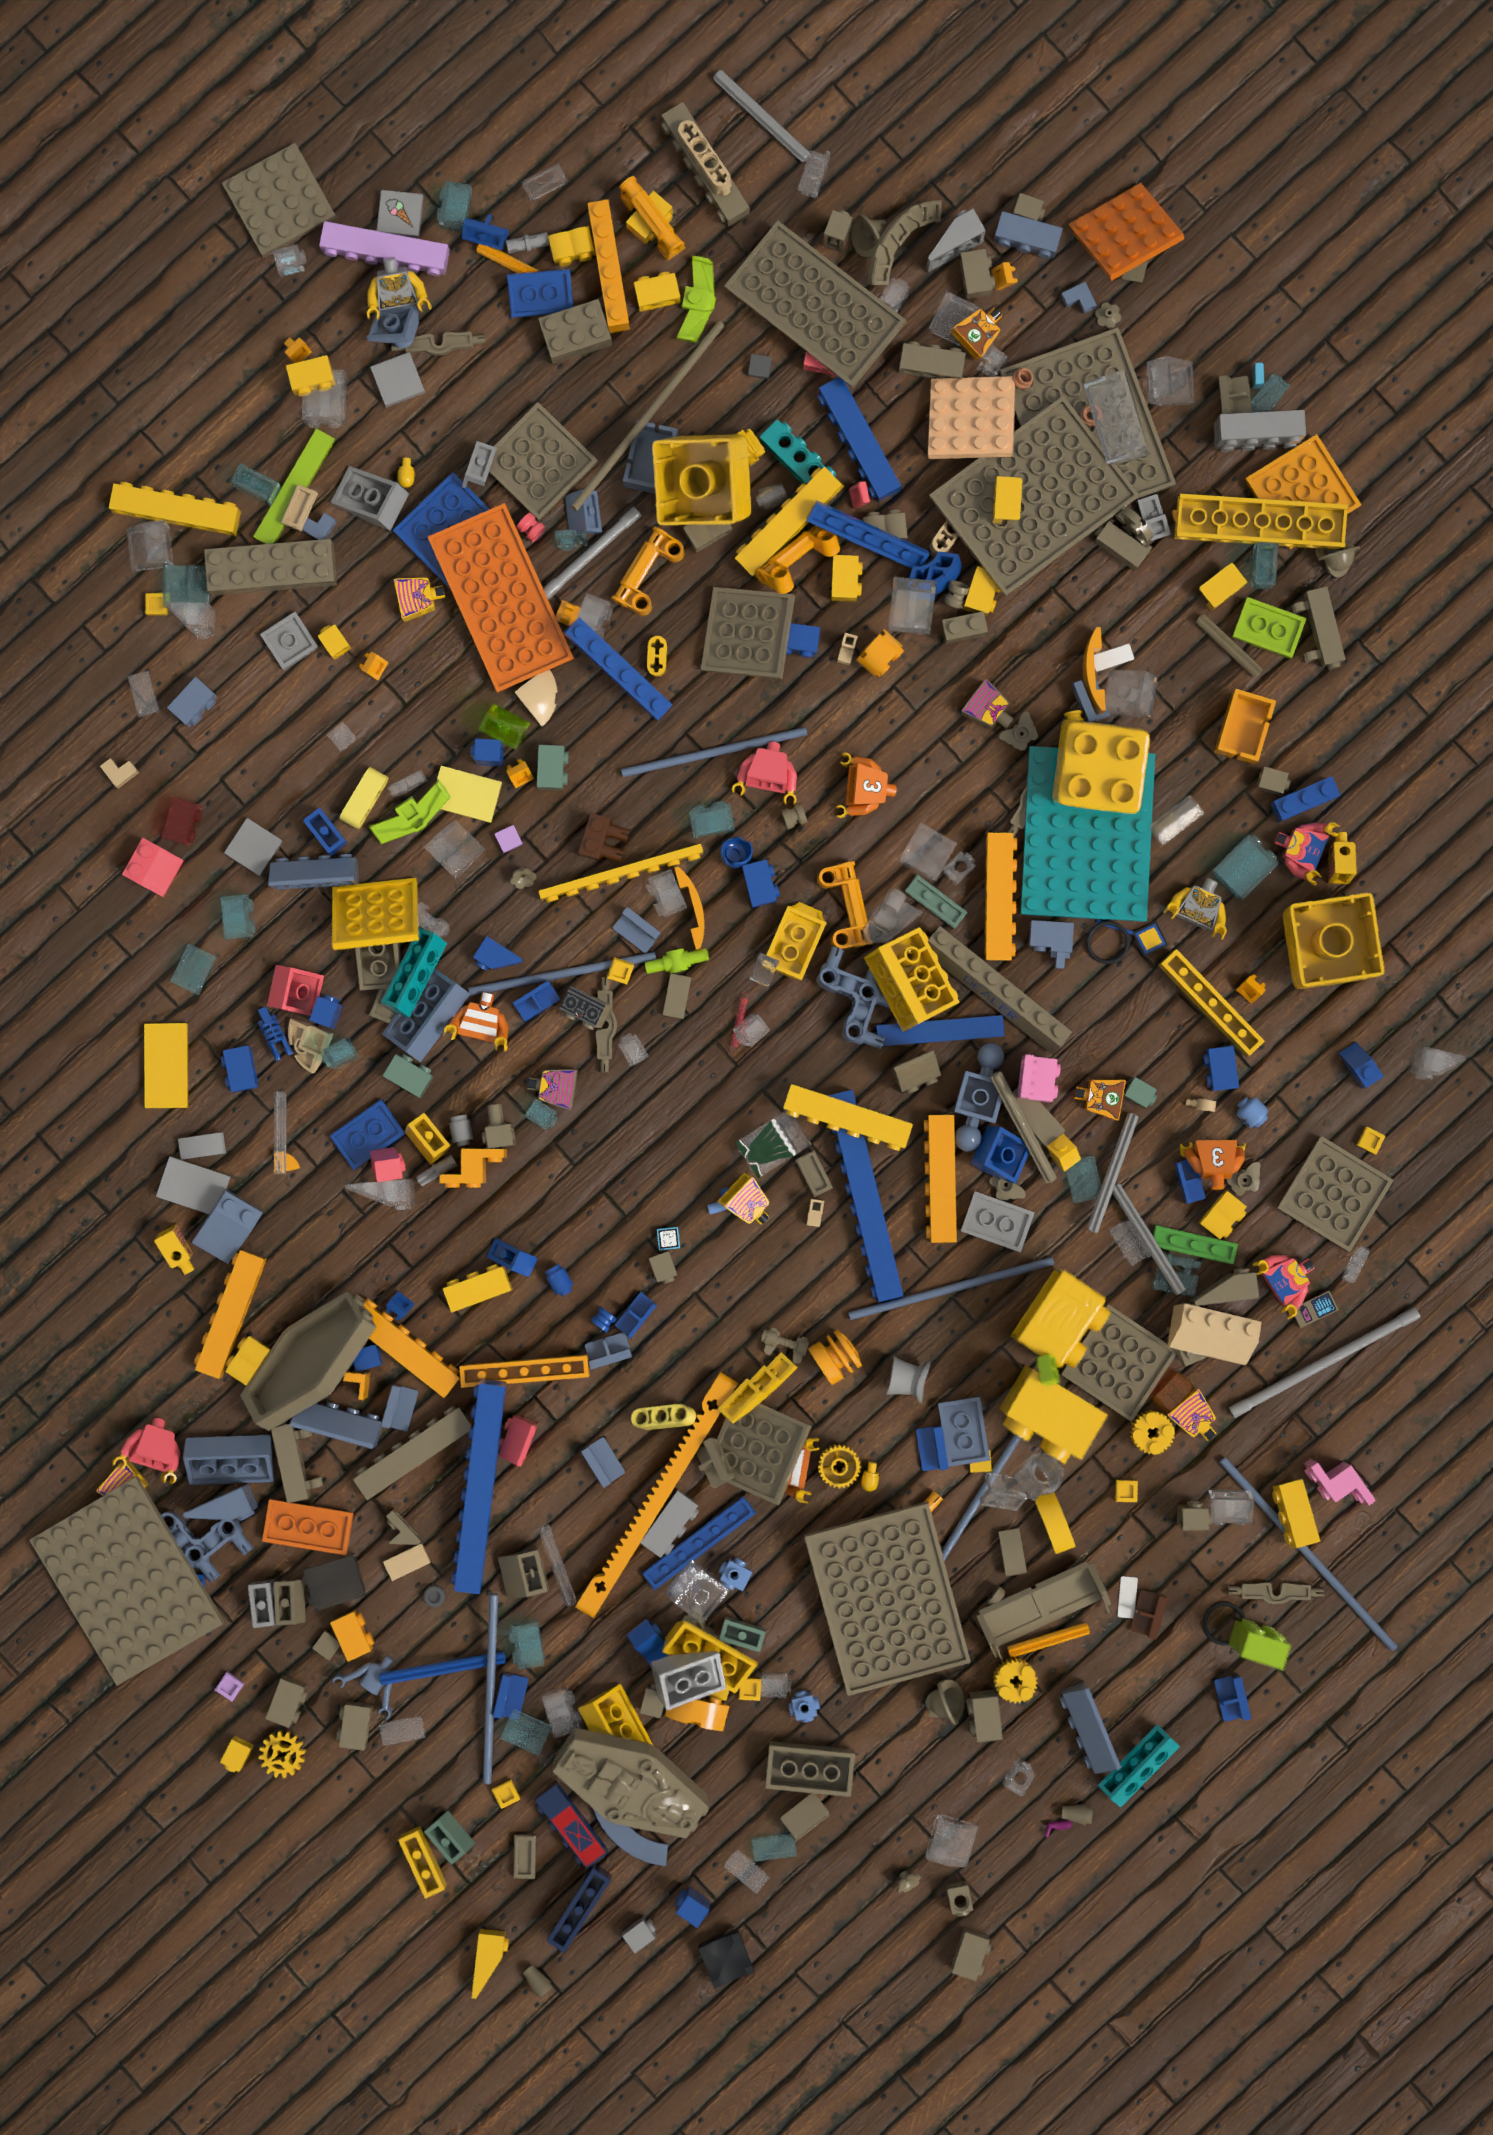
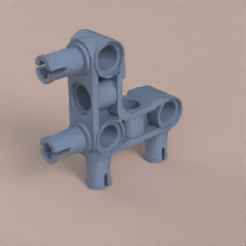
(862, 1007)
(207, 1544)

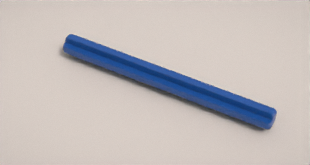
(438, 1668)

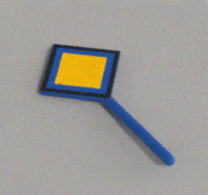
(1148, 938)

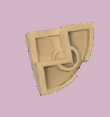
(539, 696)
(308, 1043)

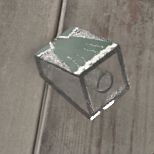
(772, 1144)

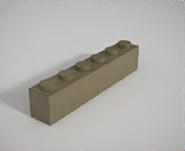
(731, 206)
(413, 1453)

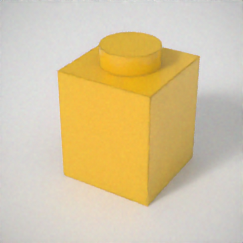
(333, 641)
(1063, 1152)
(236, 1754)

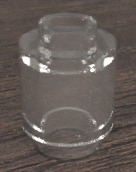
(771, 496)

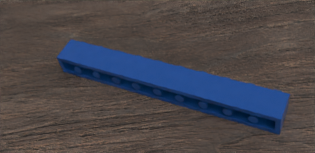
(868, 1210)
(480, 1486)

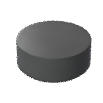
(434, 1596)

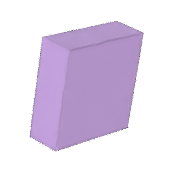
(508, 839)
(229, 1686)

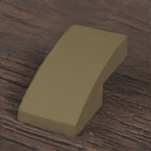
(1012, 1552)

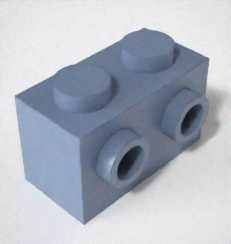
(192, 702)

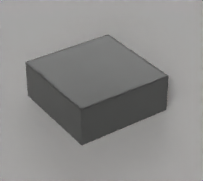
(759, 366)

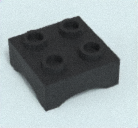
(726, 1958)

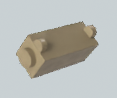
(1121, 545)

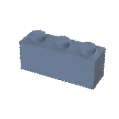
(1027, 235)

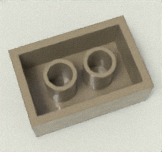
(575, 331)

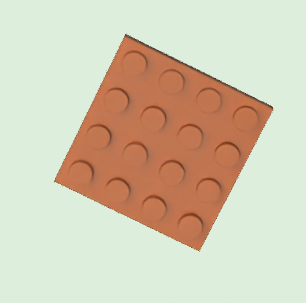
(1126, 231)

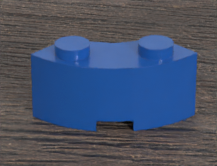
(942, 569)

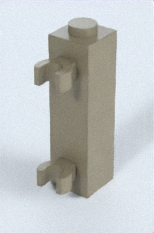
(1323, 627)
(291, 1462)

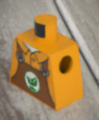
(977, 332)
(1102, 1097)

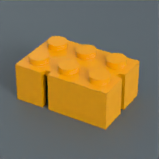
(1243, 728)

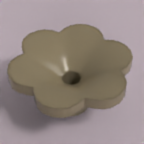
(1104, 318)
(523, 878)
(908, 1881)

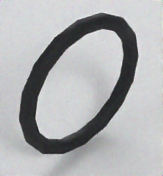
(1104, 923)
(1207, 1615)

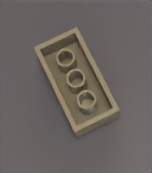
(810, 1768)

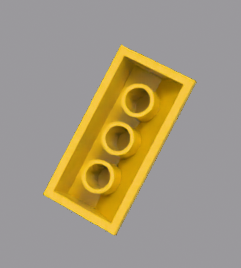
(688, 1639)
(614, 1715)

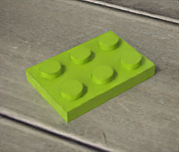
(1269, 628)

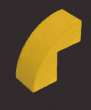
(1054, 1522)

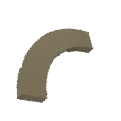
(895, 235)

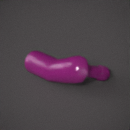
(1060, 1825)

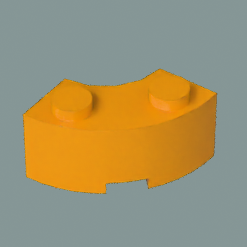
(704, 1712)

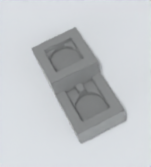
(1153, 516)
(201, 1146)

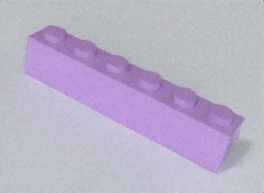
(375, 246)

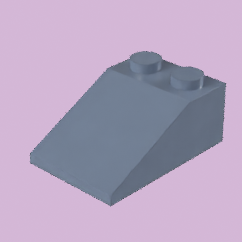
(227, 1226)
(232, 1505)

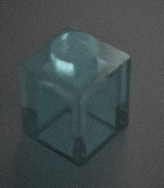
(542, 1115)

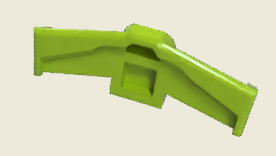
(698, 300)
(412, 815)

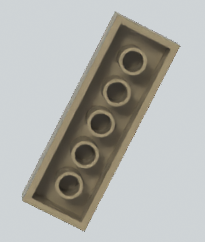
(270, 567)

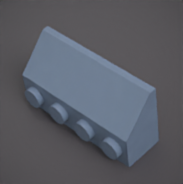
(313, 873)
(431, 1014)
(340, 1423)
(229, 1459)
(1090, 1728)

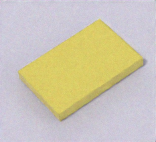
(470, 794)

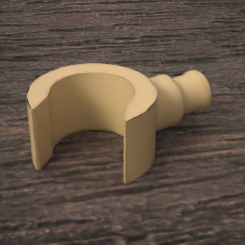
(1202, 1104)

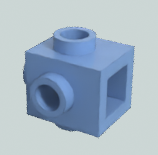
(735, 1581)
(804, 1698)

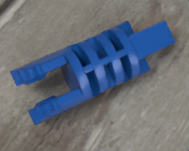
(273, 1034)

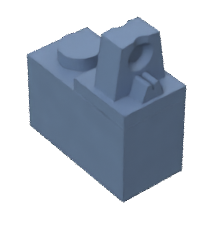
(1052, 935)

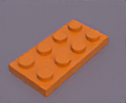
(308, 1526)

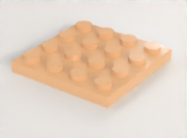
(971, 417)

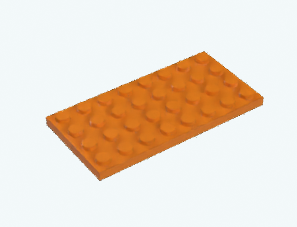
(500, 597)

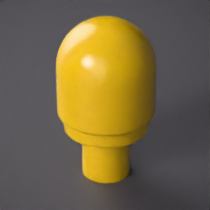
(406, 473)
(870, 1478)

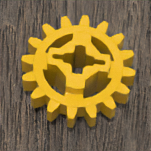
(277, 1746)

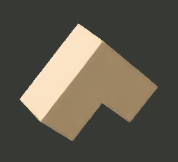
(847, 649)
(118, 775)
(815, 1212)

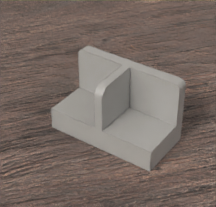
(479, 464)

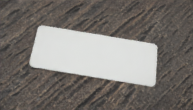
(1113, 657)
(1127, 1597)

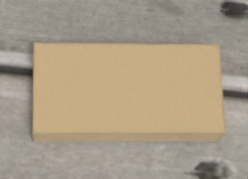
(299, 507)
(407, 1561)

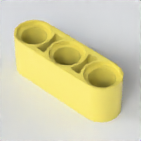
(364, 798)
(654, 1414)

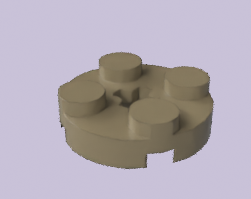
(1133, 526)

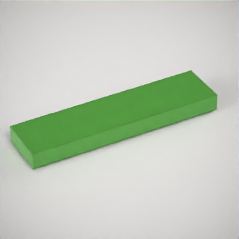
(1195, 1244)

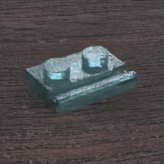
(570, 538)
(193, 969)
(1084, 1180)
(525, 1732)

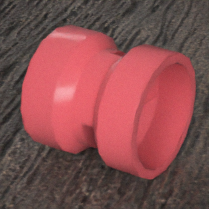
(531, 527)

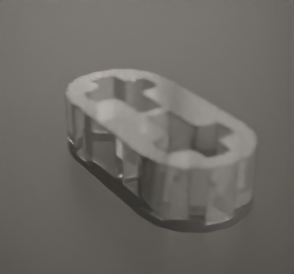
(407, 784)
(1355, 1264)

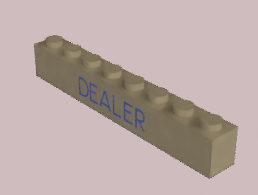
(998, 992)

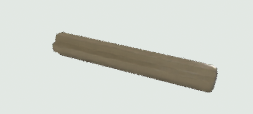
(1229, 645)

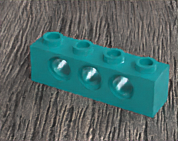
(779, 431)
(414, 973)
(1138, 1766)

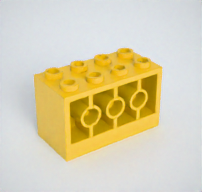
(911, 979)

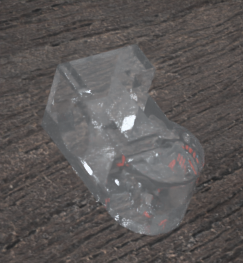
(430, 923)

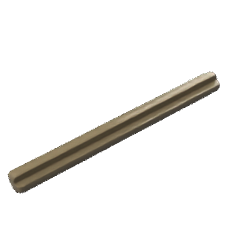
(1023, 1127)

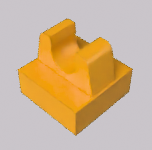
(1003, 275)
(297, 350)
(567, 613)
(374, 665)
(519, 774)
(1251, 989)

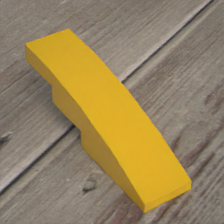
(757, 1389)

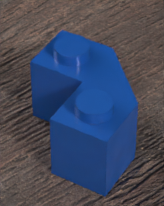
(648, 1641)

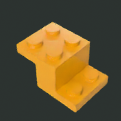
(473, 1167)

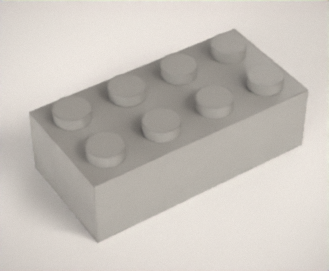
(1259, 430)

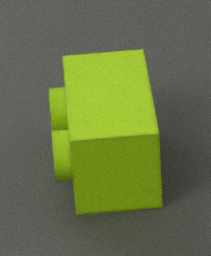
(1048, 1370)

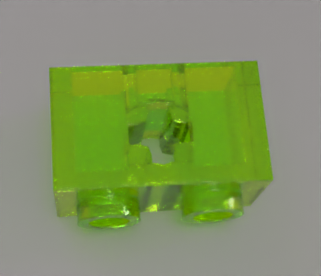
(504, 726)

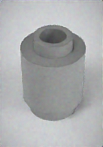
(461, 1130)

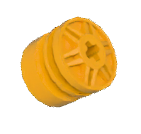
(835, 1356)

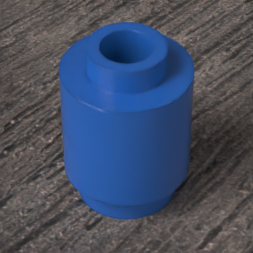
(559, 1280)

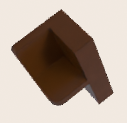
(1148, 1613)

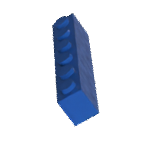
(859, 439)
(617, 669)

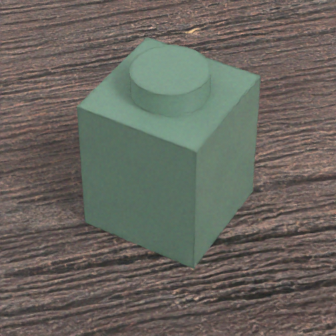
(1140, 1093)

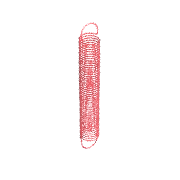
(740, 1020)

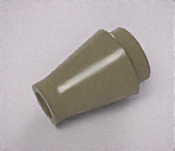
(1078, 1813)
(538, 1982)

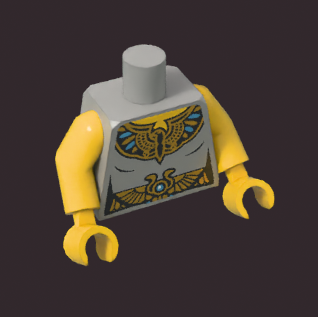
(395, 289)
(1200, 907)

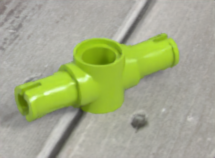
(676, 961)

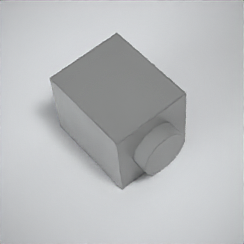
(639, 1934)

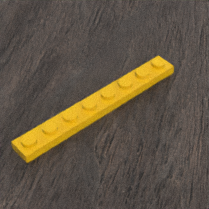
(612, 876)

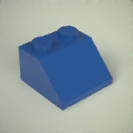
(1000, 1154)

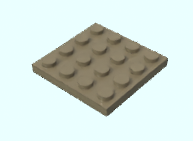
(279, 200)
(540, 461)
(747, 632)
(1334, 1194)
(1121, 1364)
(763, 1450)

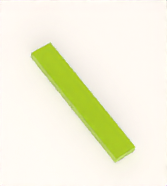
(301, 474)

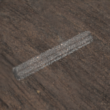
(280, 1133)
(557, 1565)

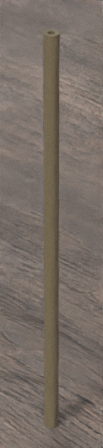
(647, 416)

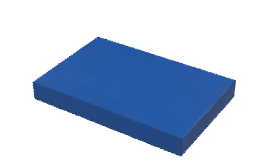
(539, 292)
(367, 1132)

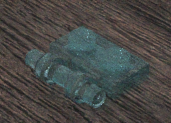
(1189, 1281)

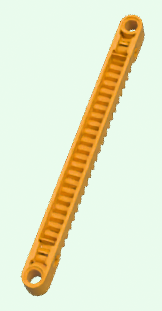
(592, 1597)

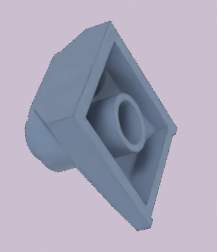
(395, 326)

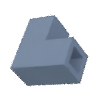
(1081, 295)
(321, 529)

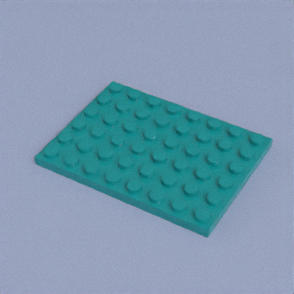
(1080, 857)

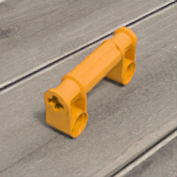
(636, 198)
(776, 572)
(628, 592)
(853, 902)

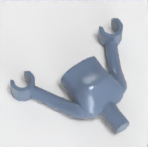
(371, 1680)

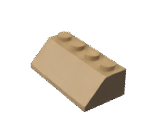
(1213, 1333)

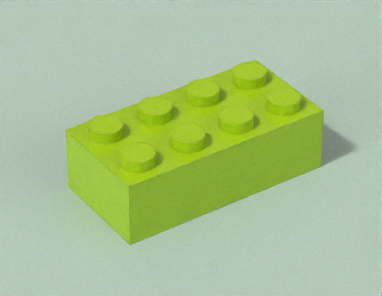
(1259, 1644)

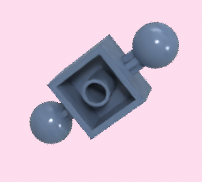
(978, 1097)

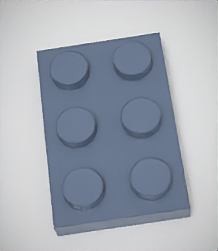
(964, 1431)

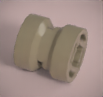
(956, 594)
(794, 816)

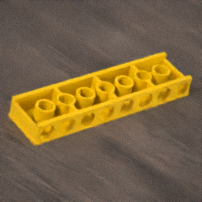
(1261, 521)

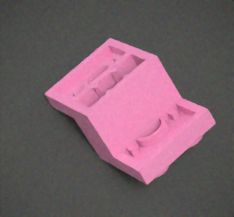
(1038, 1079)
(1338, 1482)

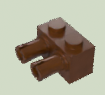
(595, 836)

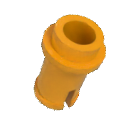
(933, 1500)

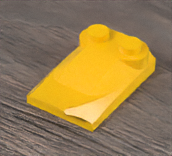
(796, 939)

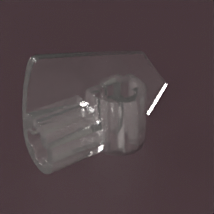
(890, 918)

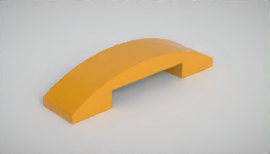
(1096, 697)
(685, 882)

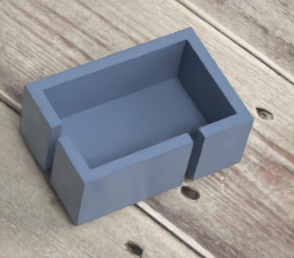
(641, 473)

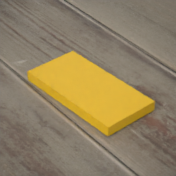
(166, 1065)

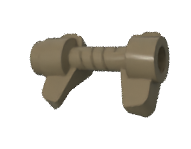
(772, 1339)

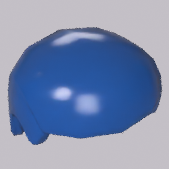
(736, 852)

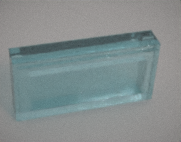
(1269, 394)
(773, 1847)

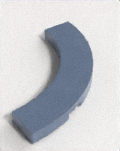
(634, 1843)

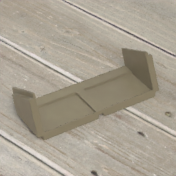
(1041, 1605)

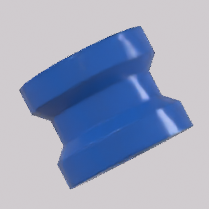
(603, 1319)

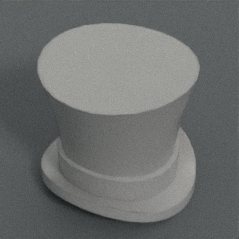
(907, 1379)

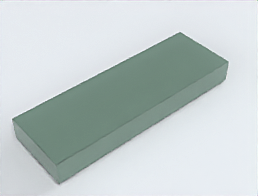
(935, 901)

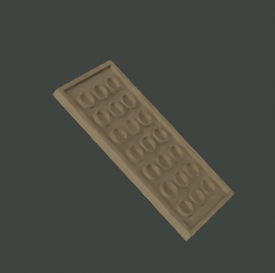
(815, 304)

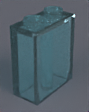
(1245, 866)

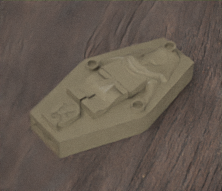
(308, 1361)
(630, 1783)

